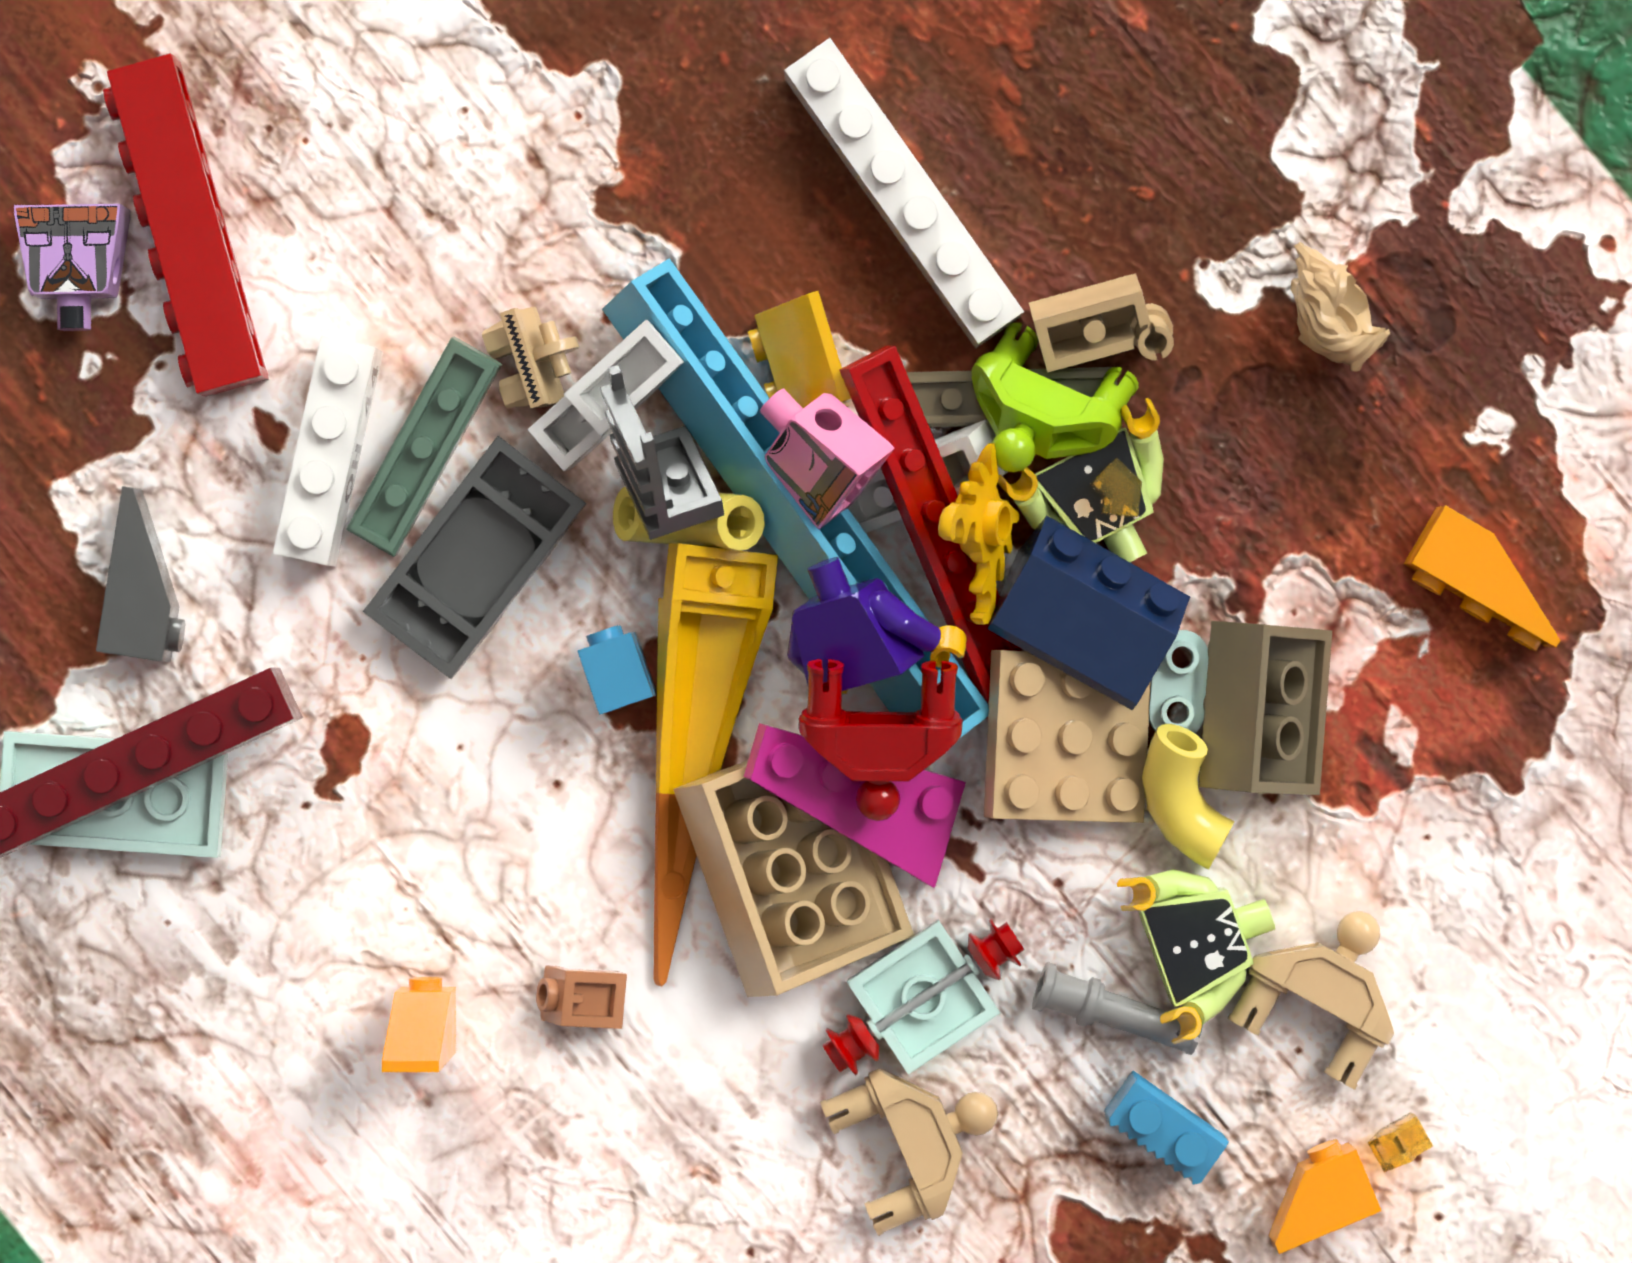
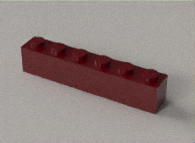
(145, 758)

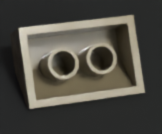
(1265, 708)

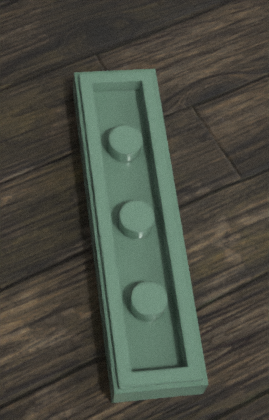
(424, 446)

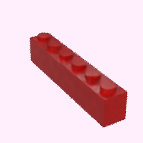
(186, 226)

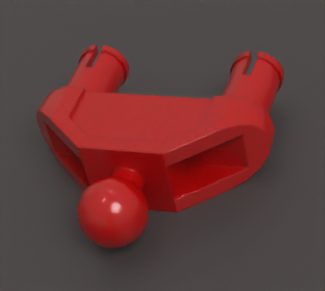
(880, 744)

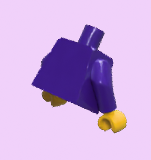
(864, 630)

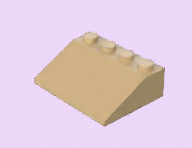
(786, 884)

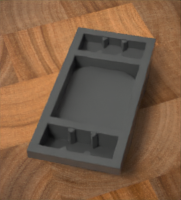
(475, 557)

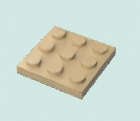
(1061, 746)

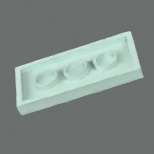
(171, 818)

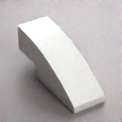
(579, 418)

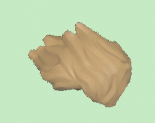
(1333, 311)

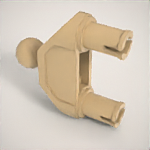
(1330, 982)
(923, 1135)

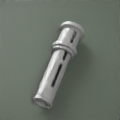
(1091, 1002)

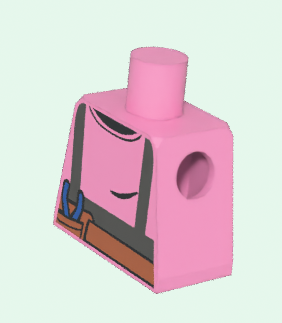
(822, 453)

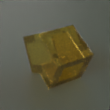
(1119, 490)
(1399, 1142)

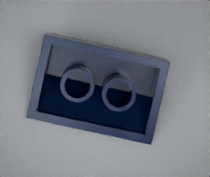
(1088, 612)

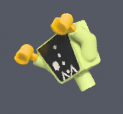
(1066, 492)
(1196, 942)

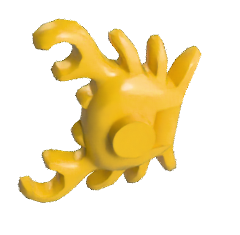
(982, 528)

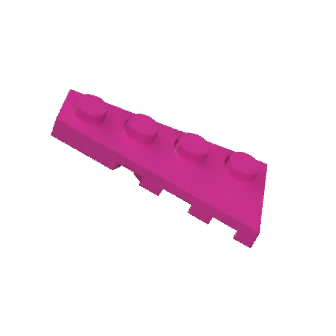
(910, 839)

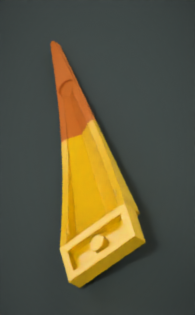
(707, 645)

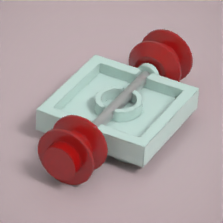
(923, 997)

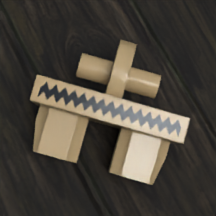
(537, 355)

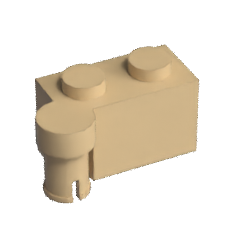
(1100, 323)

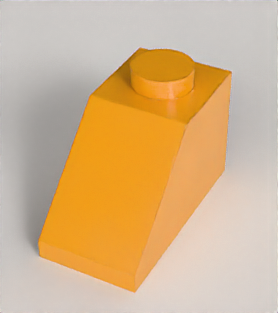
(1323, 1196)

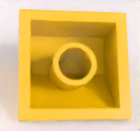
(799, 350)

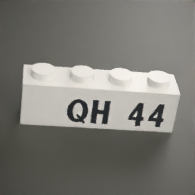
(328, 451)

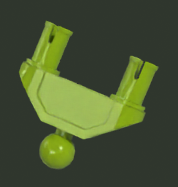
(1039, 414)

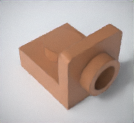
(582, 997)

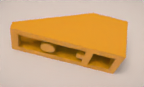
(421, 1027)

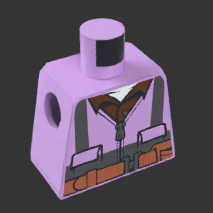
(73, 255)

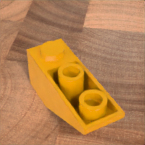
(1473, 565)

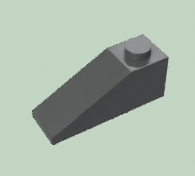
(139, 596)

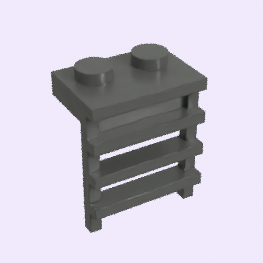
(660, 470)

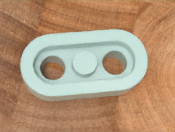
(1180, 684)

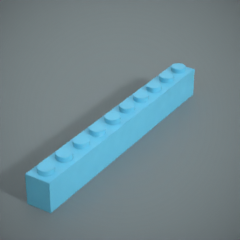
(721, 410)

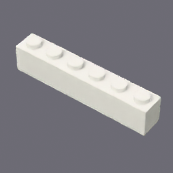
(902, 193)

